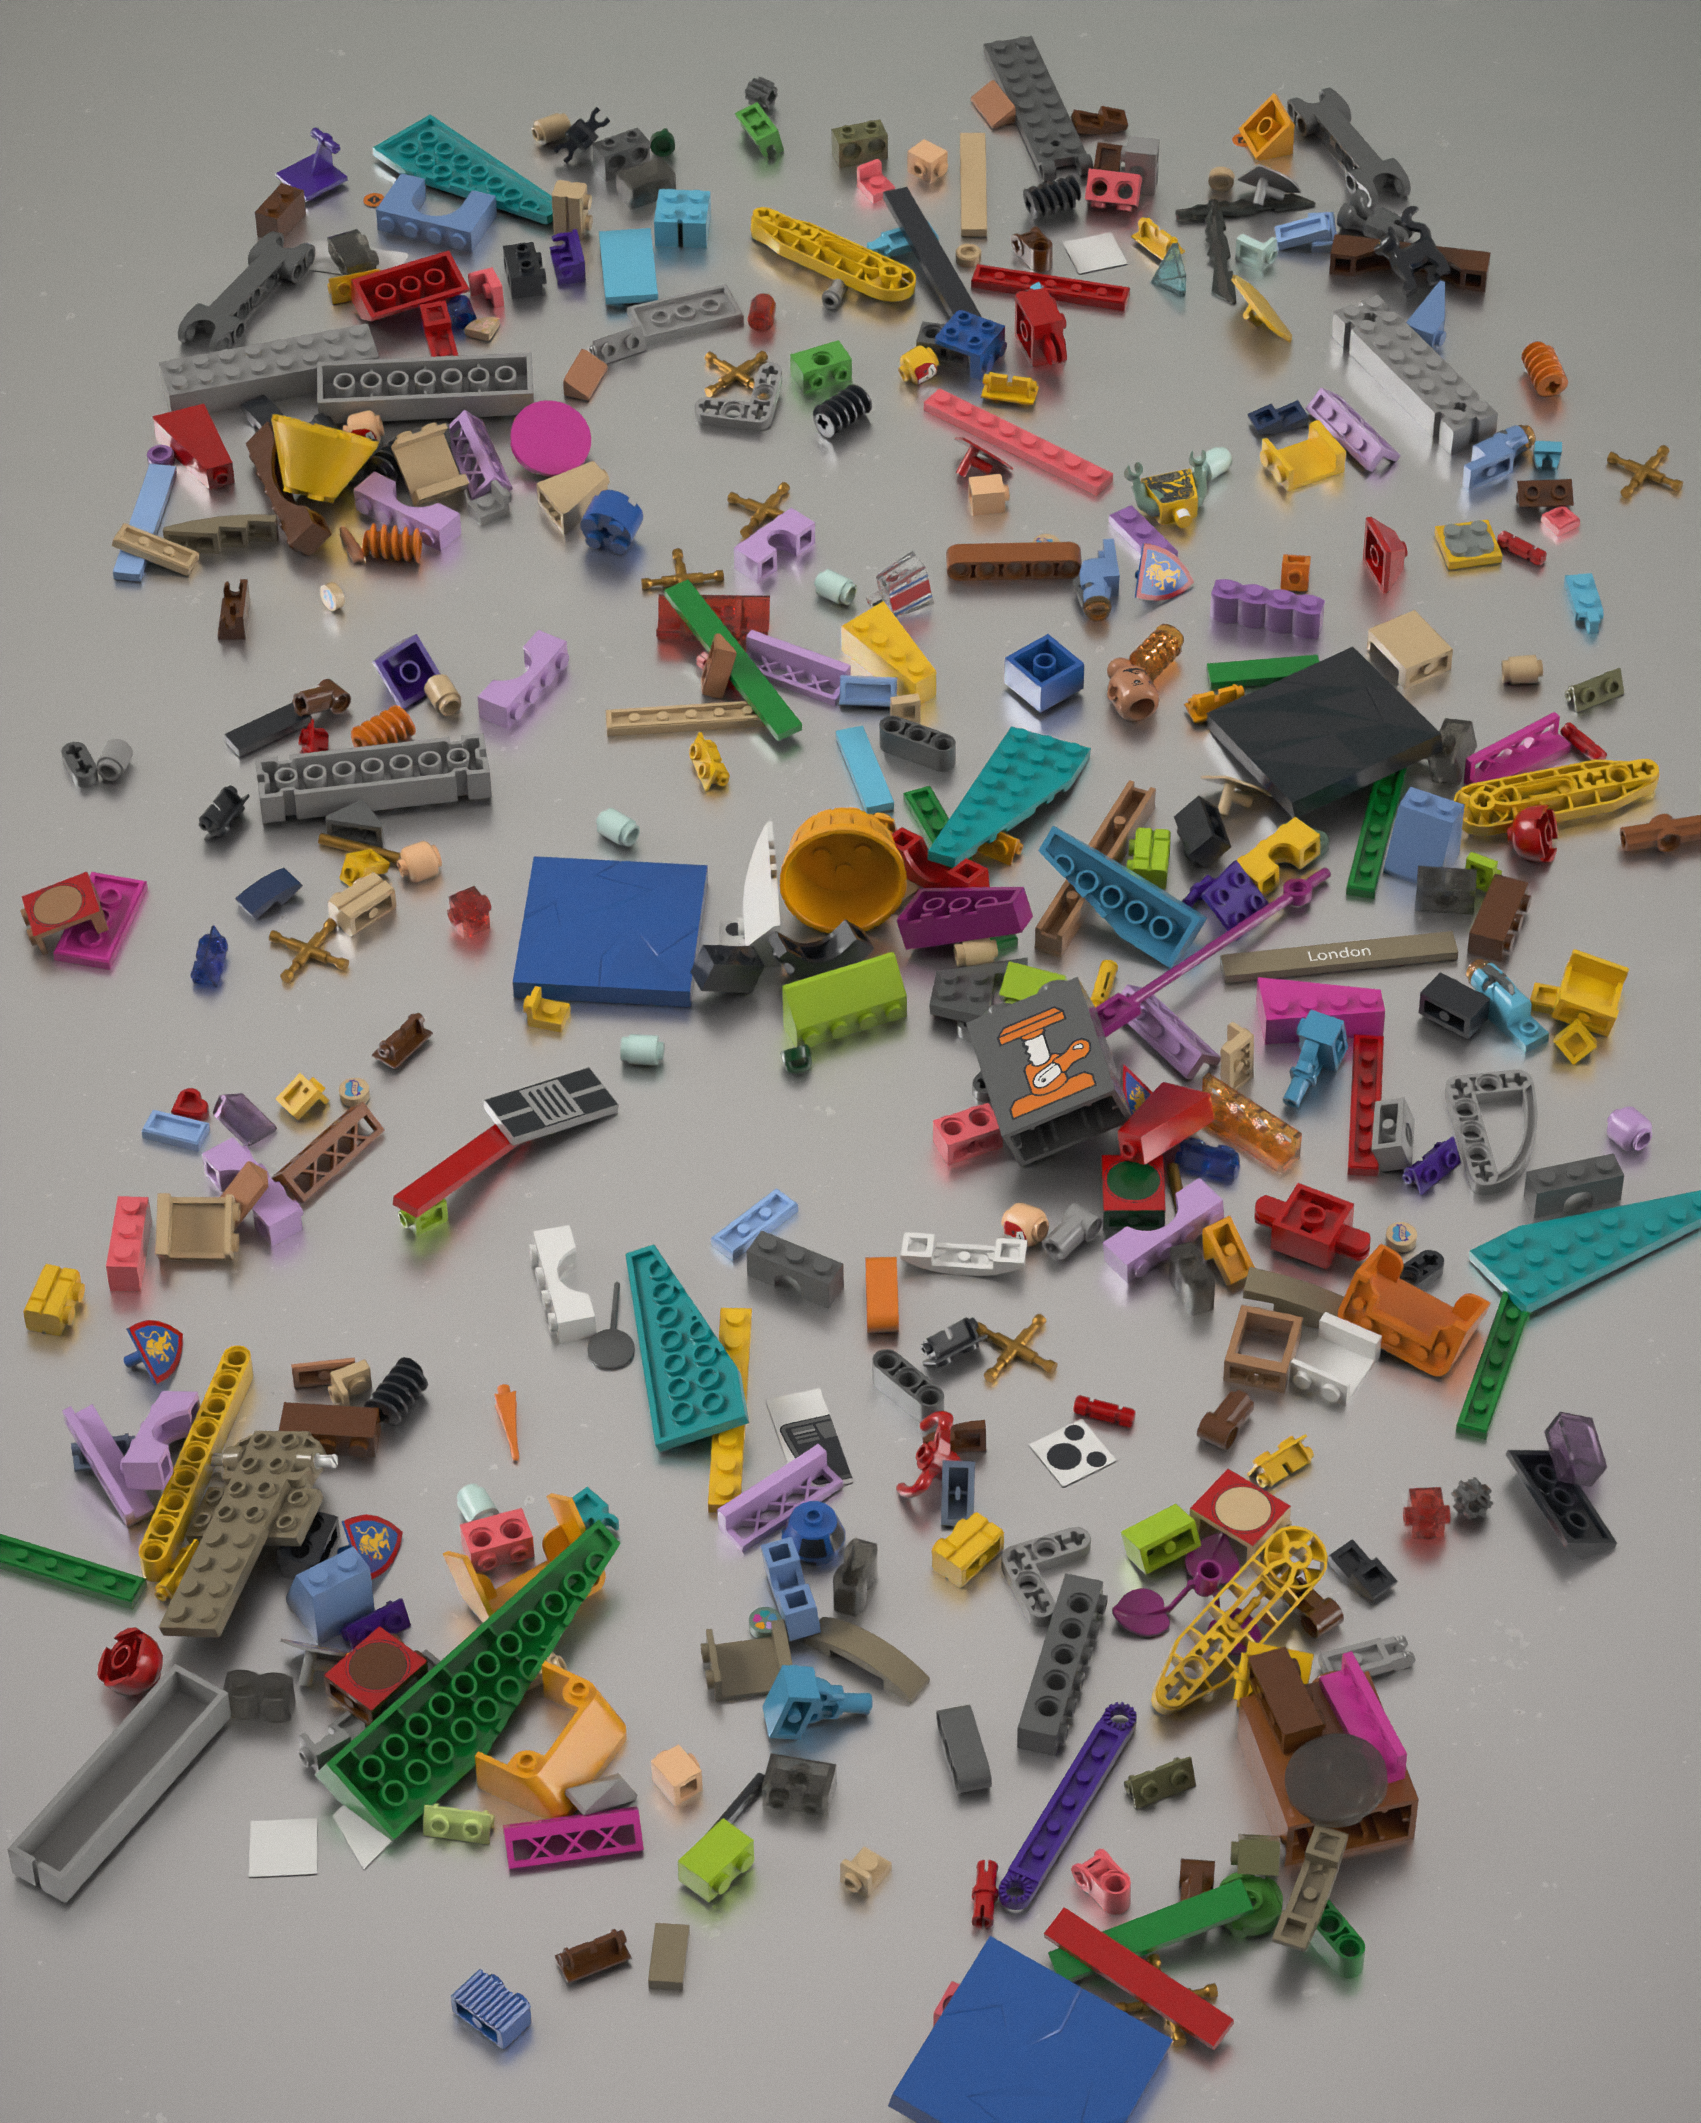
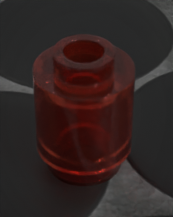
(762, 312)

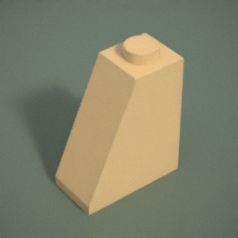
(570, 493)

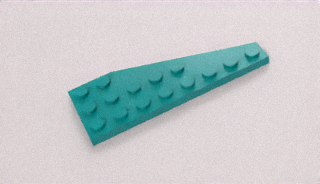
(459, 166)
(1014, 781)
(1565, 1253)
(687, 1372)

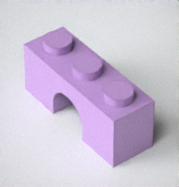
(758, 554)

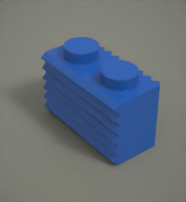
(492, 2008)

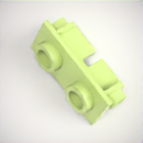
(457, 1824)

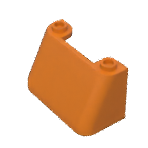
(1407, 1318)

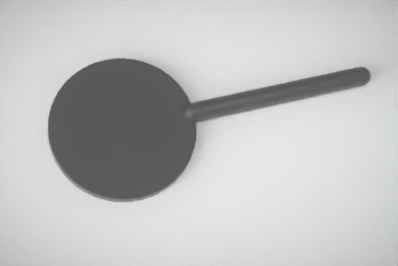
(611, 1346)

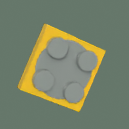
(1468, 544)

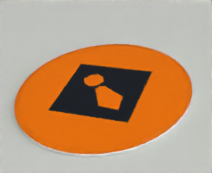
(1239, 141)
(373, 199)

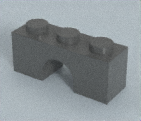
(1551, 1186)
(817, 1275)

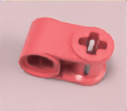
(1104, 1882)

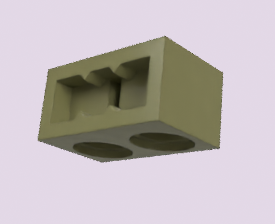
(859, 143)
(1256, 1854)

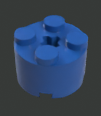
(611, 521)

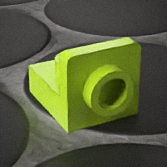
(1485, 868)
(430, 1219)

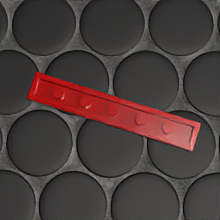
(1060, 288)
(1365, 1091)
(453, 1172)
(1139, 1978)

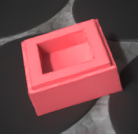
(1560, 520)

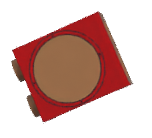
(62, 907)

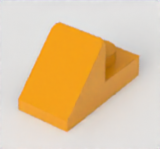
(1228, 1250)

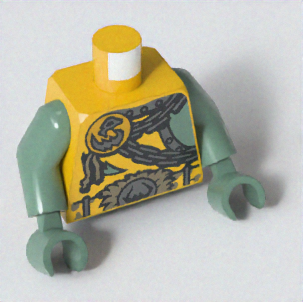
(1170, 495)

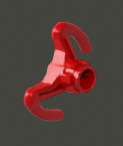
(931, 1455)

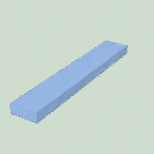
(147, 517)

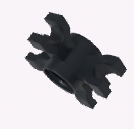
(581, 135)

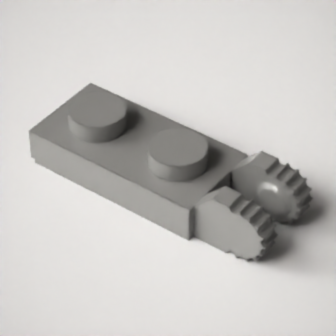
(1372, 1655)

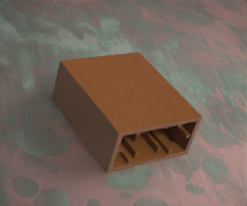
(1386, 1824)

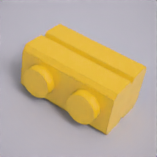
(53, 1300)
(967, 1549)

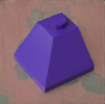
(406, 670)

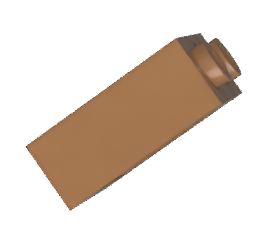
(1271, 1374)

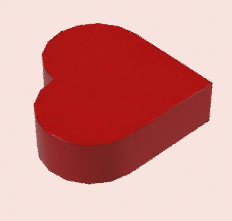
(191, 1105)

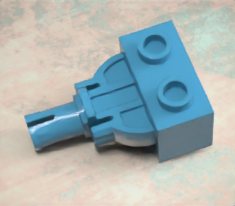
(1322, 1046)
(803, 1699)

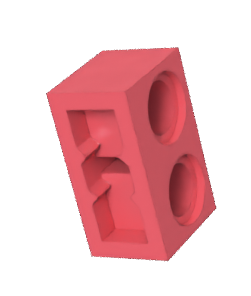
(1115, 182)
(967, 1134)
(497, 1540)

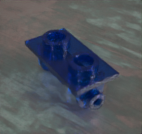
(210, 958)
(1219, 1158)

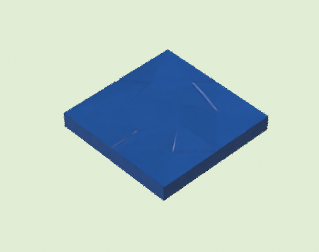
(611, 931)
(1028, 2051)

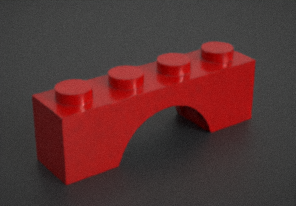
(932, 874)

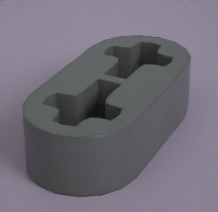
(84, 763)

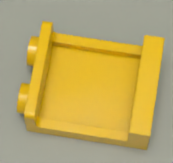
(1590, 992)

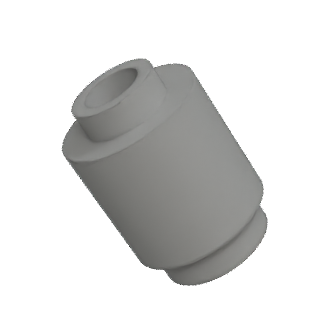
(114, 759)

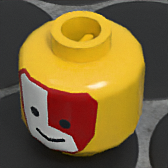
(918, 365)

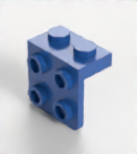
(974, 337)

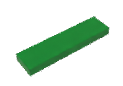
(1256, 672)

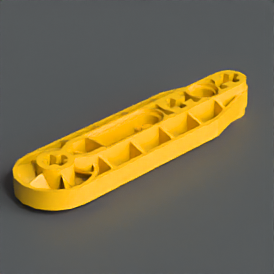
(833, 255)
(1569, 790)
(1227, 1632)

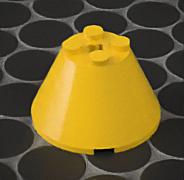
(318, 458)

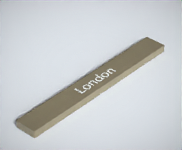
(1339, 956)

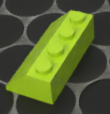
(844, 1001)

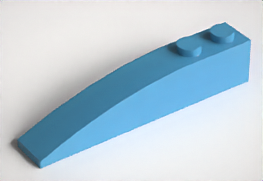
(1126, 900)

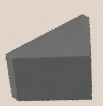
(356, 824)

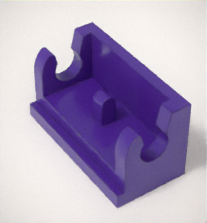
(568, 258)

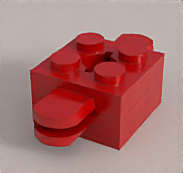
(1040, 327)
(1313, 1211)

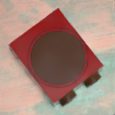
(373, 1674)

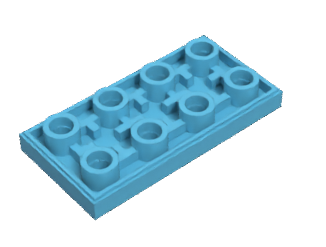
(628, 266)

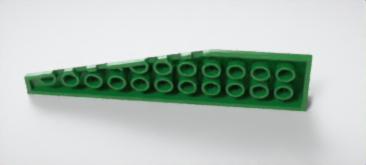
(466, 1699)

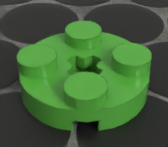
(1266, 1911)

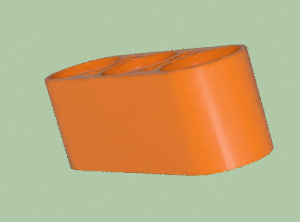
(882, 1294)

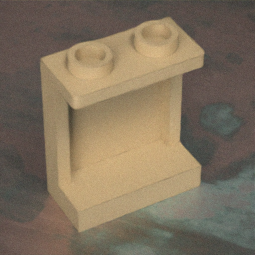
(1411, 648)
(196, 1227)

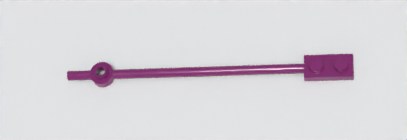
(1122, 1009)

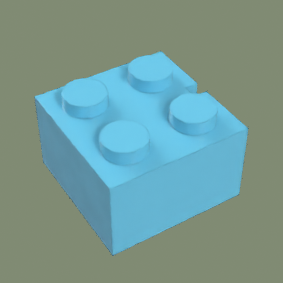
(685, 207)

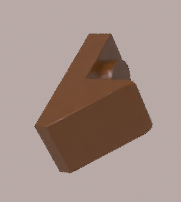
(1106, 158)

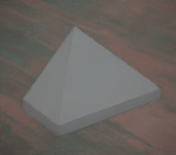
(601, 1794)

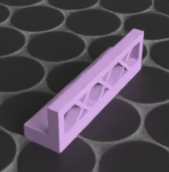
(1350, 429)
(479, 449)
(799, 664)
(1171, 1036)
(105, 1460)
(772, 1495)

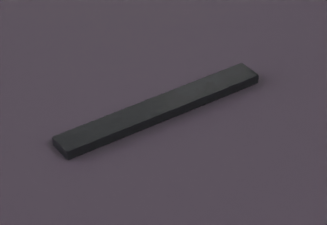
(929, 252)

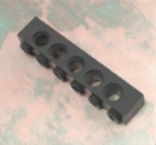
(1060, 1665)

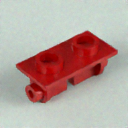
(313, 739)

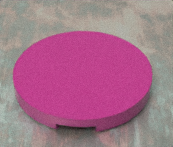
(550, 438)

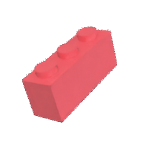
(129, 1243)

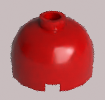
(1533, 834)
(131, 1664)

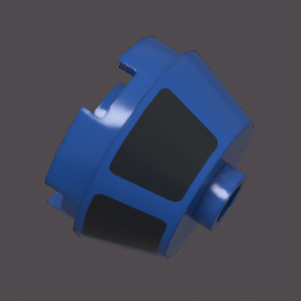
(815, 1532)

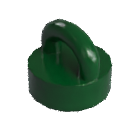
(662, 143)
(796, 1053)

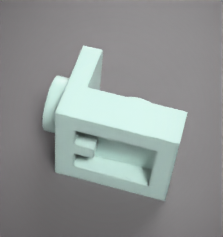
(1255, 253)

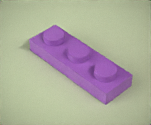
(1138, 530)

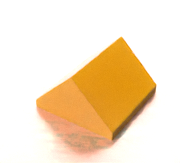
(1269, 130)

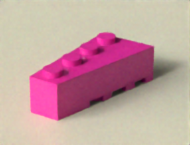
(1286, 1002)

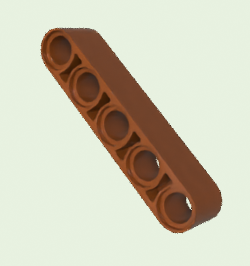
(1013, 561)

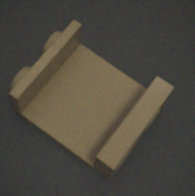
(745, 1666)

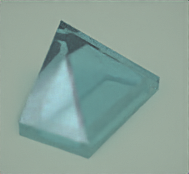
(1171, 272)

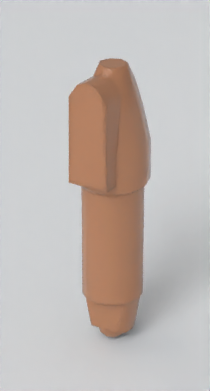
(353, 548)

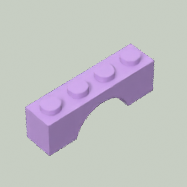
(378, 499)
(506, 700)
(275, 1213)
(1136, 1251)
(148, 1458)

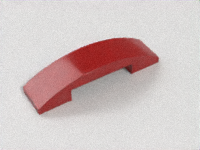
(438, 329)

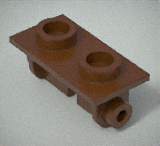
(1545, 493)
(403, 1041)
(593, 1956)

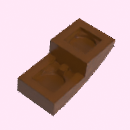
(1105, 122)
(965, 1437)

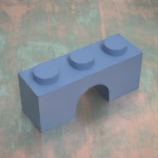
(789, 1588)

